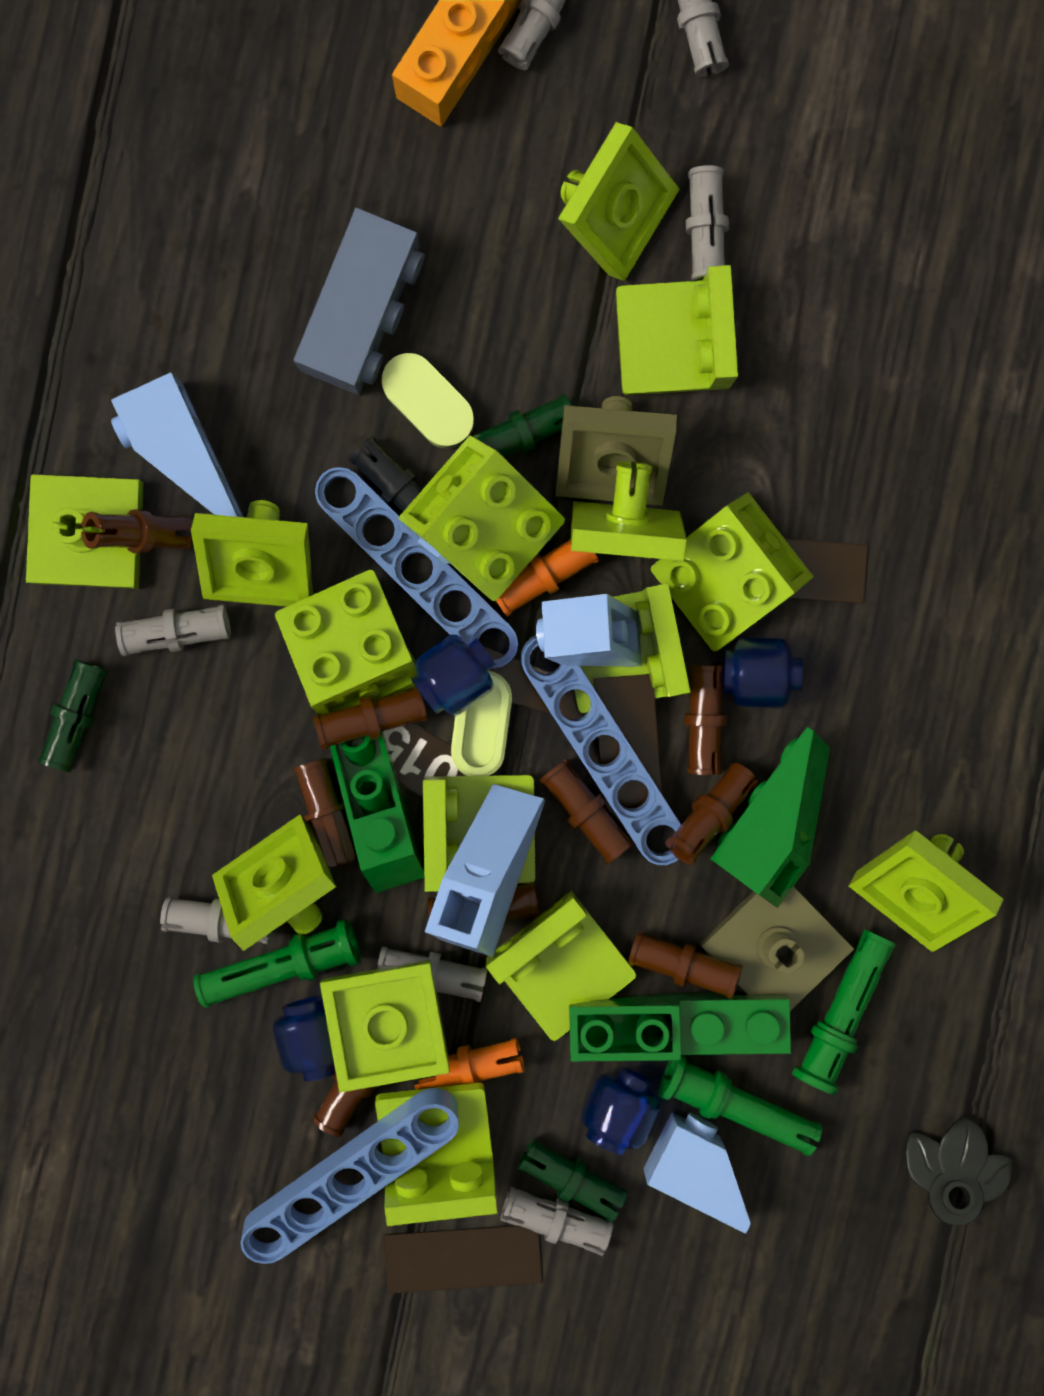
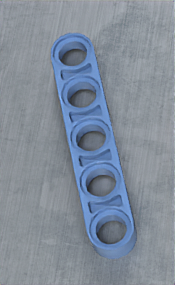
(402, 545)
(607, 776)
(357, 1154)

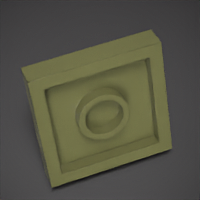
(606, 435)
(780, 947)

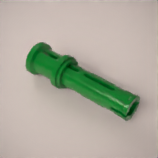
(302, 958)
(835, 1035)
(717, 1097)

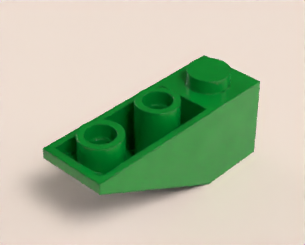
(377, 813)
(777, 831)

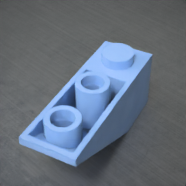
(486, 871)

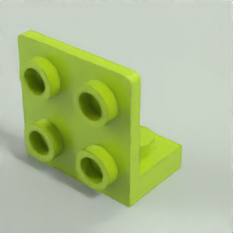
(677, 335)
(482, 517)
(732, 572)
(347, 644)
(659, 645)
(449, 811)
(560, 963)
(453, 1179)

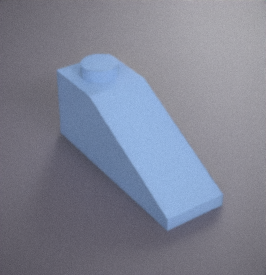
(169, 435)

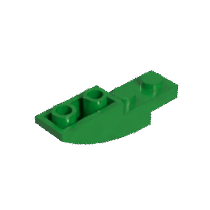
(677, 1025)

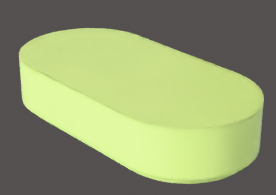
(427, 400)
(482, 731)

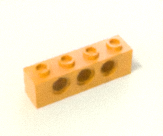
(449, 54)

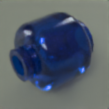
(762, 672)
(454, 674)
(304, 1039)
(620, 1111)

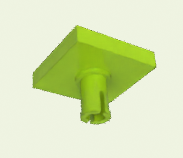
(617, 201)
(627, 525)
(54, 531)
(253, 557)
(274, 884)
(926, 889)
(385, 1026)

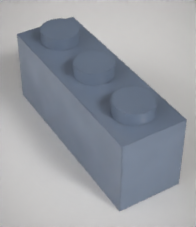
(359, 302)

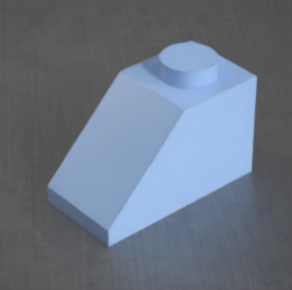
(589, 632)
(695, 1169)

